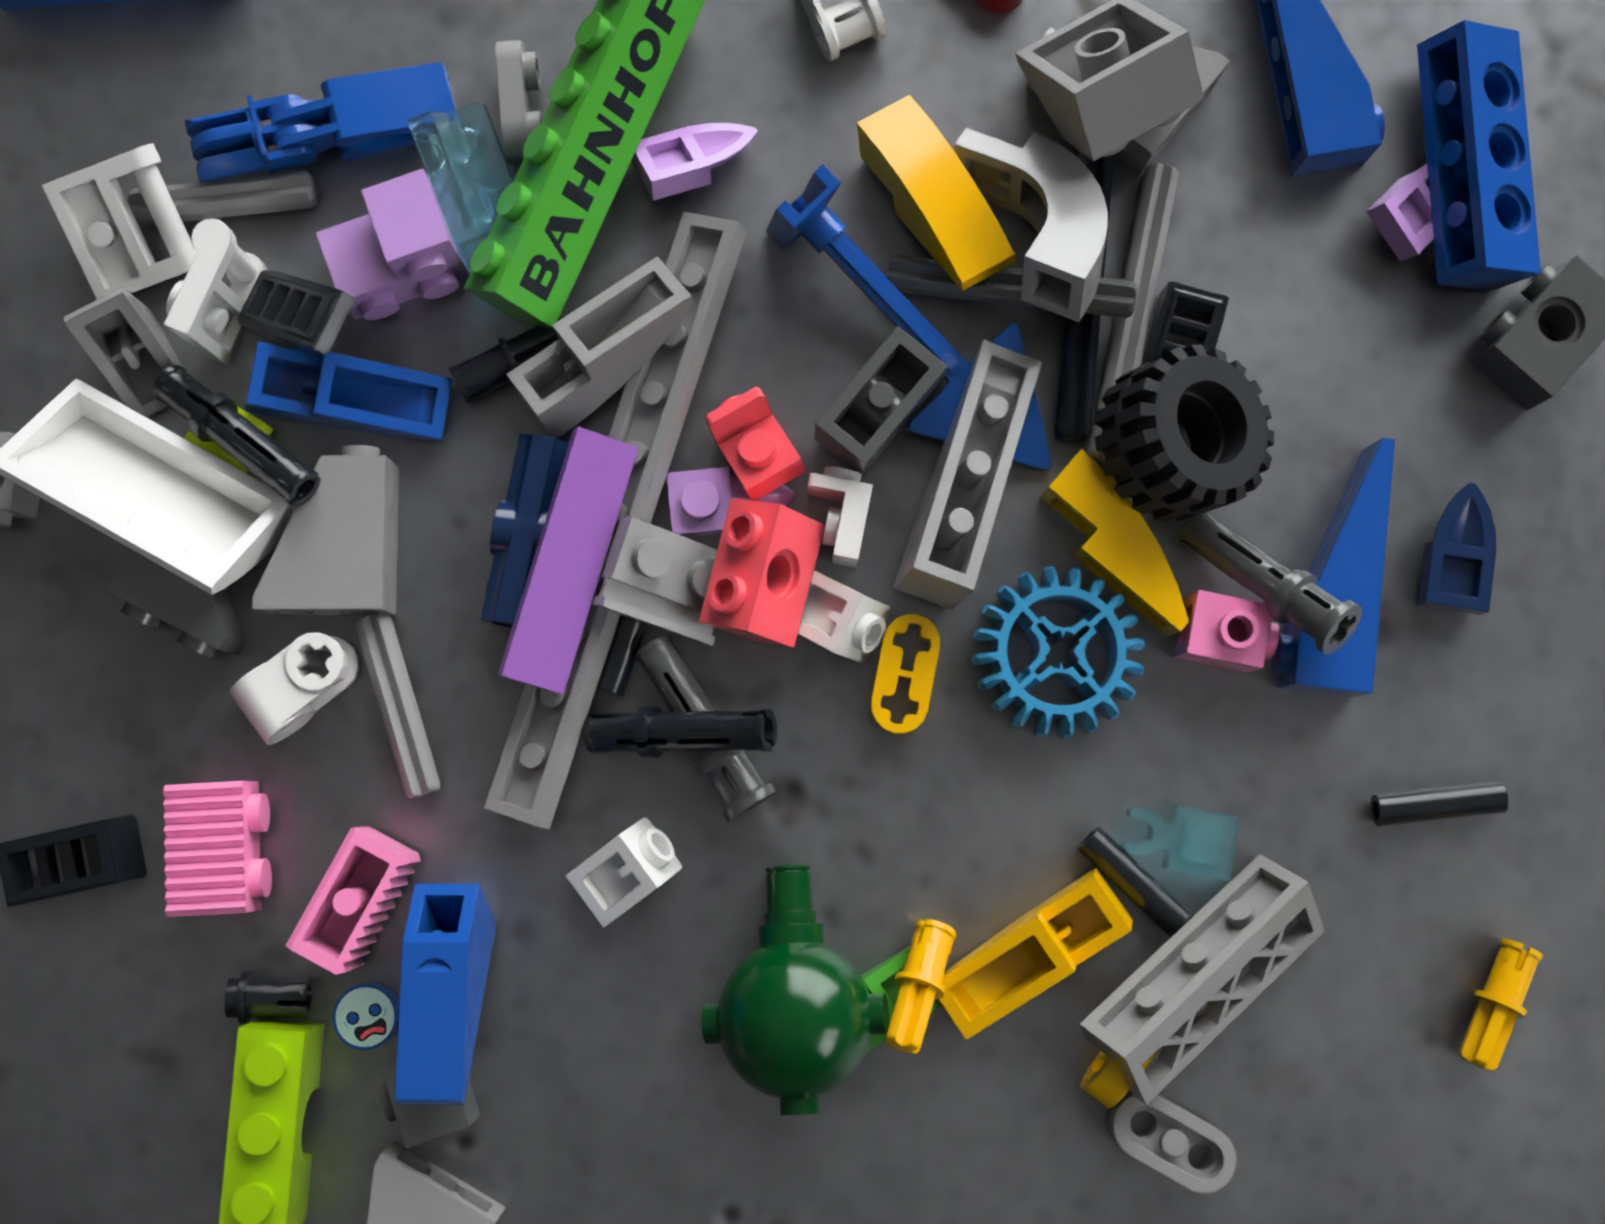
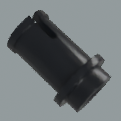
(267, 997)

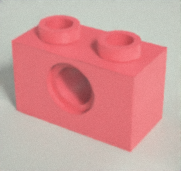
(762, 572)

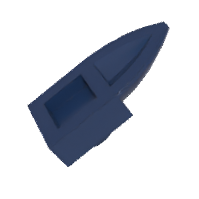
(1461, 556)

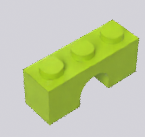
(264, 1160)

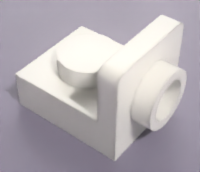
(846, 525)
(842, 619)
(625, 871)

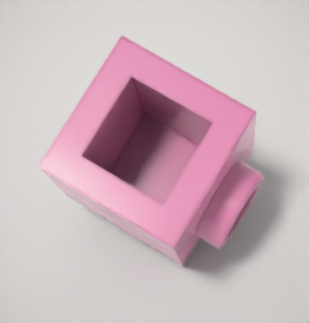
(1227, 632)

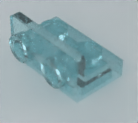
(463, 167)

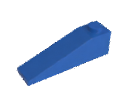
(1317, 89)
(1349, 568)

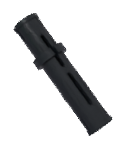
(216, 420)
(655, 731)

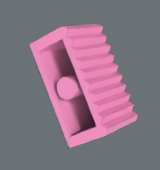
(215, 848)
(353, 900)

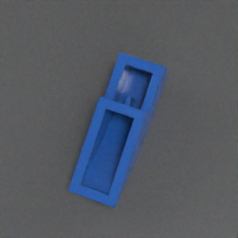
(347, 393)

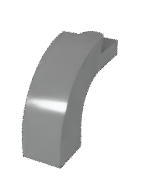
(1061, 203)

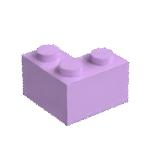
(395, 249)

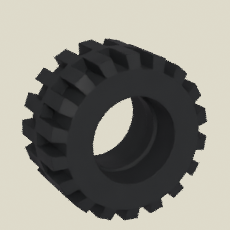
(1222, 425)

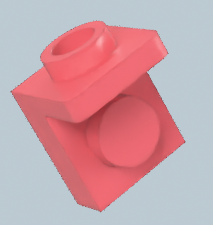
(754, 443)

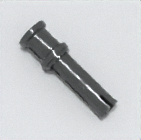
(1289, 594)
(727, 770)

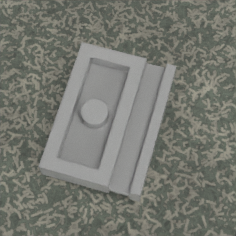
(658, 579)

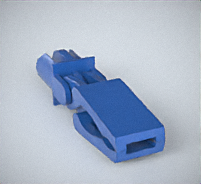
(364, 115)

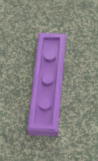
(568, 561)

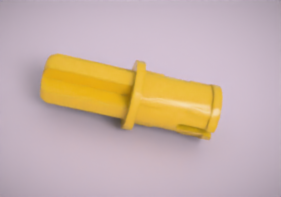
(920, 984)
(1499, 1004)

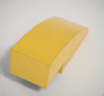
(934, 192)
(1117, 543)
(1034, 953)

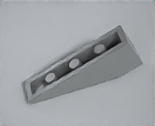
(969, 479)

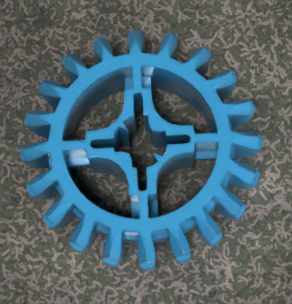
(1079, 673)

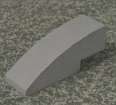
(600, 347)

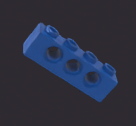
(1478, 157)

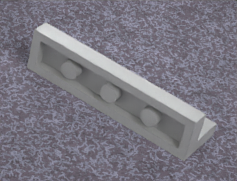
(1201, 967)

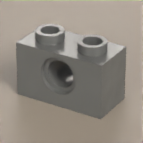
(1522, 357)
(879, 401)

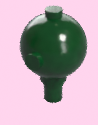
(794, 1009)

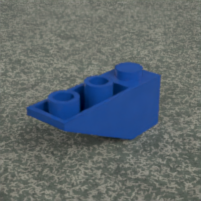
(441, 991)

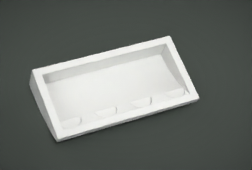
(146, 487)

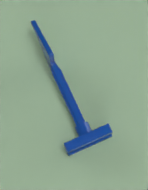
(825, 233)

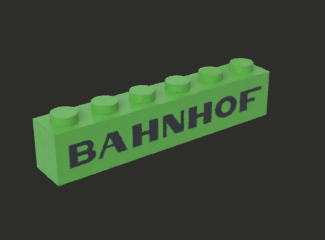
(578, 156)

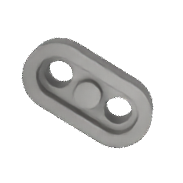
(516, 77)
(1169, 1140)

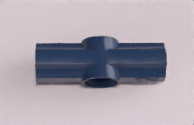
(520, 523)

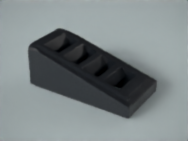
(1191, 301)
(295, 312)
(111, 850)

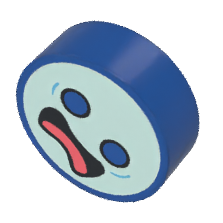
(366, 1016)

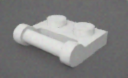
(105, 230)
(202, 305)

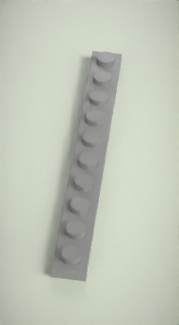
(650, 418)

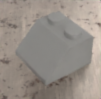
(1113, 76)

